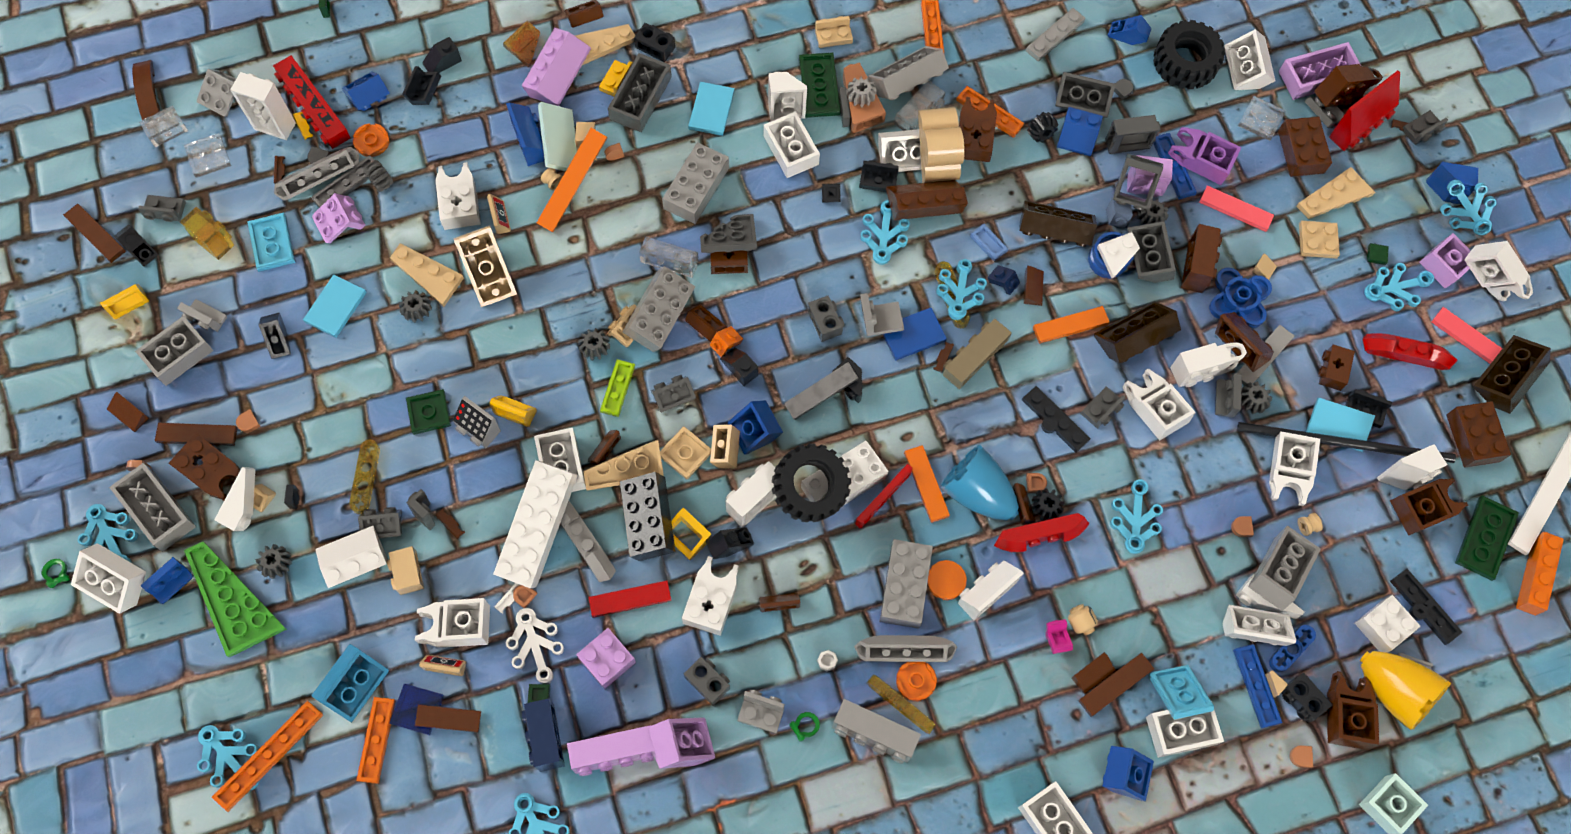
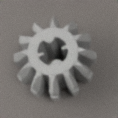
(861, 91)

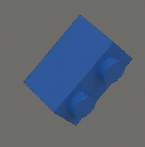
(366, 91)
(1079, 131)
(1446, 173)
(756, 426)
(1128, 773)

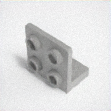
(216, 92)
(882, 317)
(761, 711)

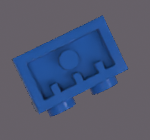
(167, 580)

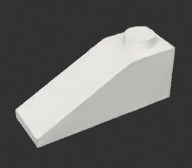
(239, 503)
(1254, 600)

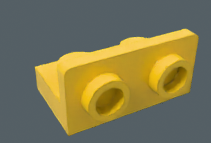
(614, 77)

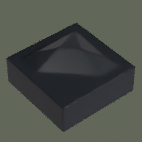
(830, 193)
(292, 496)

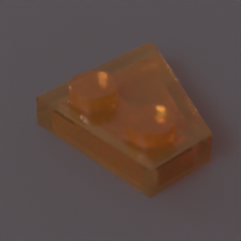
(523, 43)

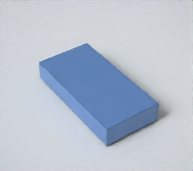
(989, 242)

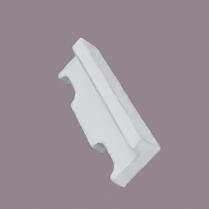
(507, 599)

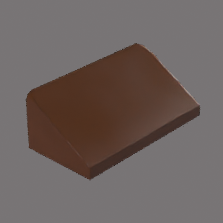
(584, 13)
(1033, 286)
(704, 322)
(126, 412)
(605, 447)
(1025, 512)
(779, 602)
(1093, 673)

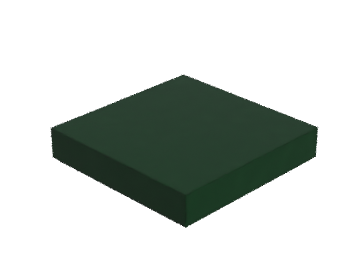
(428, 411)

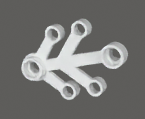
(533, 642)

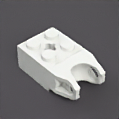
(457, 199)
(1499, 269)
(1205, 363)
(1159, 405)
(1294, 472)
(713, 592)
(456, 623)

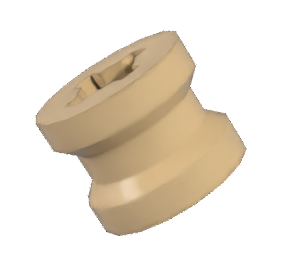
(551, 178)
(1310, 524)

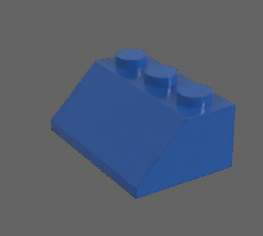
(527, 133)

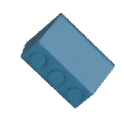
(350, 683)

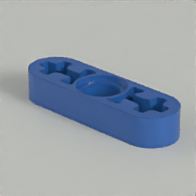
(1301, 647)

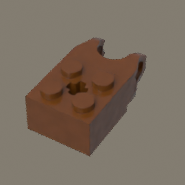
(1347, 84)
(978, 131)
(213, 471)
(1426, 506)
(1353, 714)

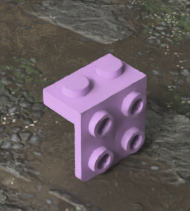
(336, 216)

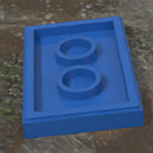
(919, 333)

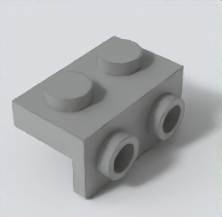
(204, 314)

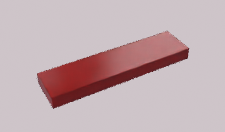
(885, 494)
(629, 599)

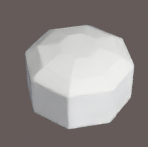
(827, 660)

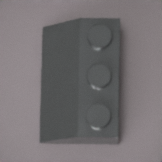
(1085, 94)
(1154, 258)

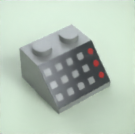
(475, 423)

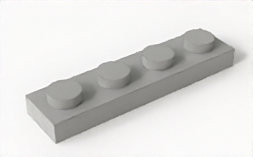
(1055, 34)

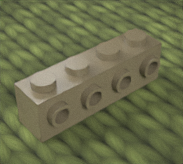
(976, 353)

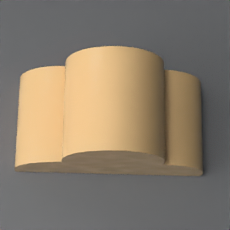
(940, 144)
(485, 266)

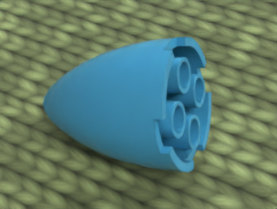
(982, 486)

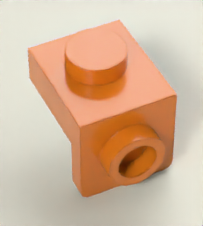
(725, 340)

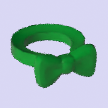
(63, 577)
(801, 735)

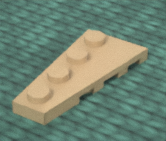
(606, 41)
(1338, 192)
(430, 275)
(625, 466)

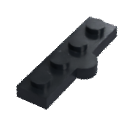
(1055, 419)
(1425, 607)

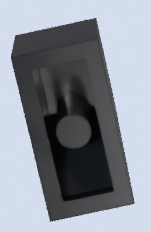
(442, 56)
(275, 335)
(740, 365)

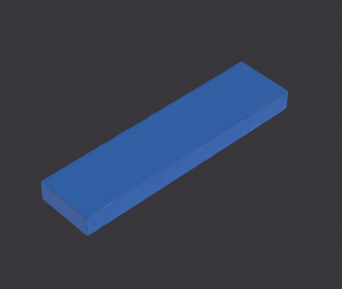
(1180, 178)
(1257, 686)

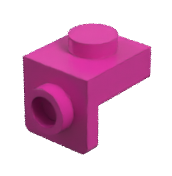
(1058, 636)

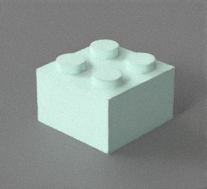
(1393, 804)

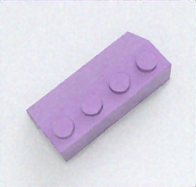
(556, 67)

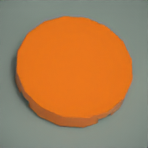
(371, 140)
(946, 580)
(916, 680)

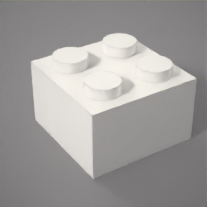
(1387, 624)

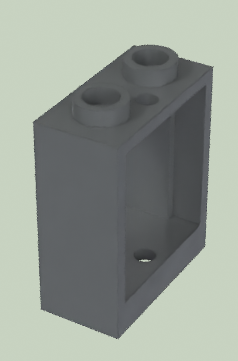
(1132, 134)
(1144, 164)

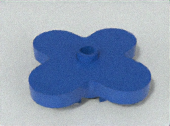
(1241, 296)

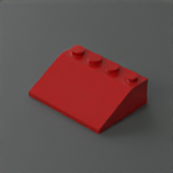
(1368, 113)

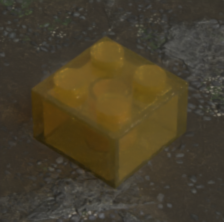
(207, 232)

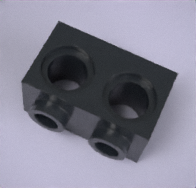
(659, 45)
(1308, 694)

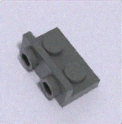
(1328, 115)
(1423, 127)
(163, 208)
(673, 393)
(1228, 396)
(1102, 406)
(419, 507)
(386, 522)

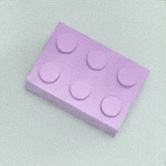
(681, 742)

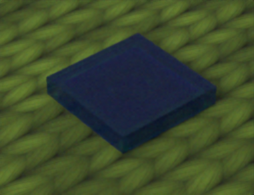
(407, 704)

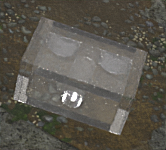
(163, 126)

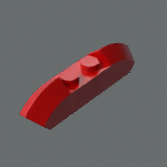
(1408, 350)
(1050, 530)

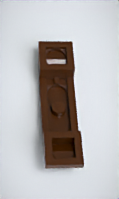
(144, 88)

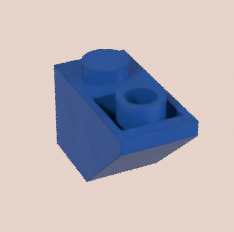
(1130, 30)

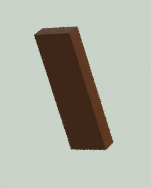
(448, 718)

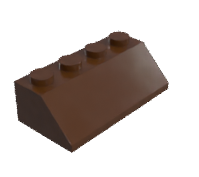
(926, 199)

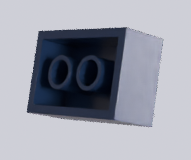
(543, 735)

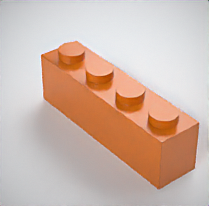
(1540, 574)

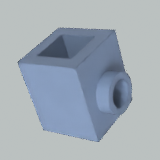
(1118, 214)

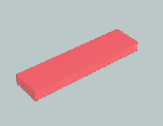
(1236, 208)
(1466, 335)

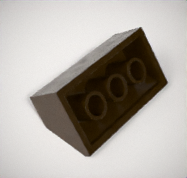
(1057, 223)
(1138, 331)
(1513, 373)

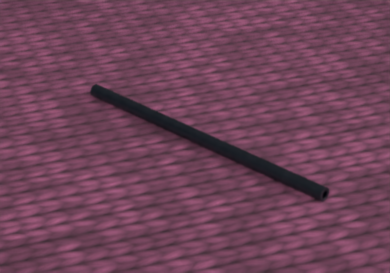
(1339, 441)

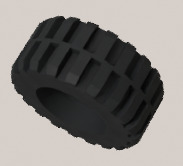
(1194, 37)
(832, 468)

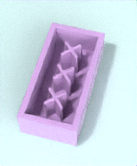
(1308, 71)
(611, 750)

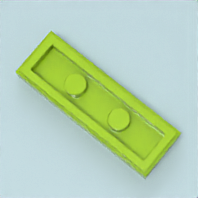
(617, 388)

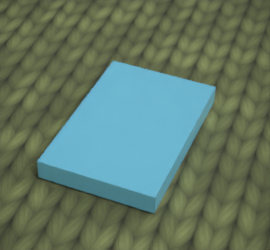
(711, 108)
(271, 242)
(334, 306)
(1339, 421)
(1181, 692)

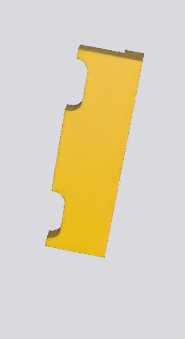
(302, 125)

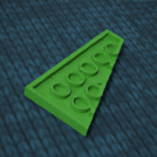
(234, 609)

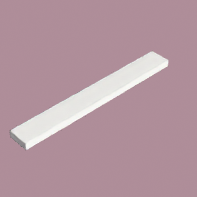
(1543, 501)

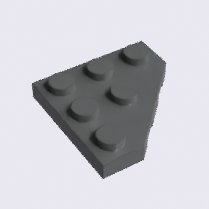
(733, 236)

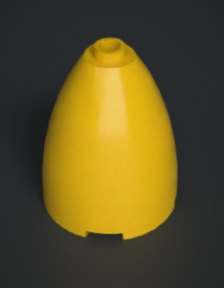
(1403, 685)

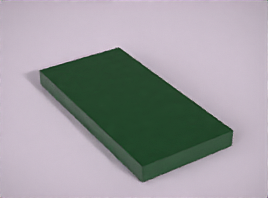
(820, 77)
(1487, 538)

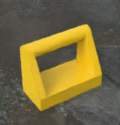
(125, 301)
(512, 410)
(684, 516)

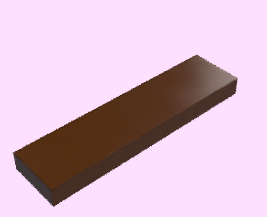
(94, 233)
(181, 433)
(1116, 684)

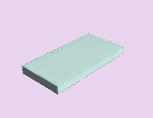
(557, 135)

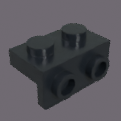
(421, 86)
(878, 175)
(1370, 404)

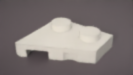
(1118, 252)

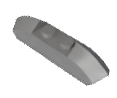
(316, 173)
(587, 544)
(905, 648)

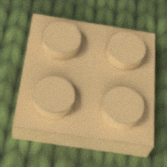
(1319, 239)
(685, 452)

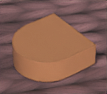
(614, 152)
(247, 422)
(132, 464)
(1035, 482)
(1243, 526)
(523, 595)
(1302, 756)

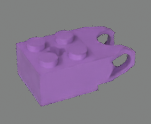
(1205, 154)

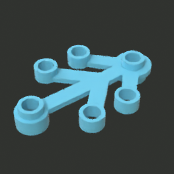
(1469, 209)
(884, 235)
(963, 268)
(1396, 287)
(1136, 519)
(106, 533)
(224, 753)
(535, 825)

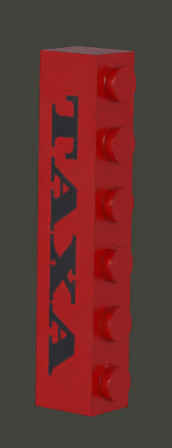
(311, 102)

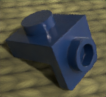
(1005, 278)

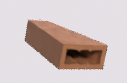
(867, 115)

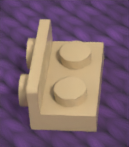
(833, 31)
(617, 327)

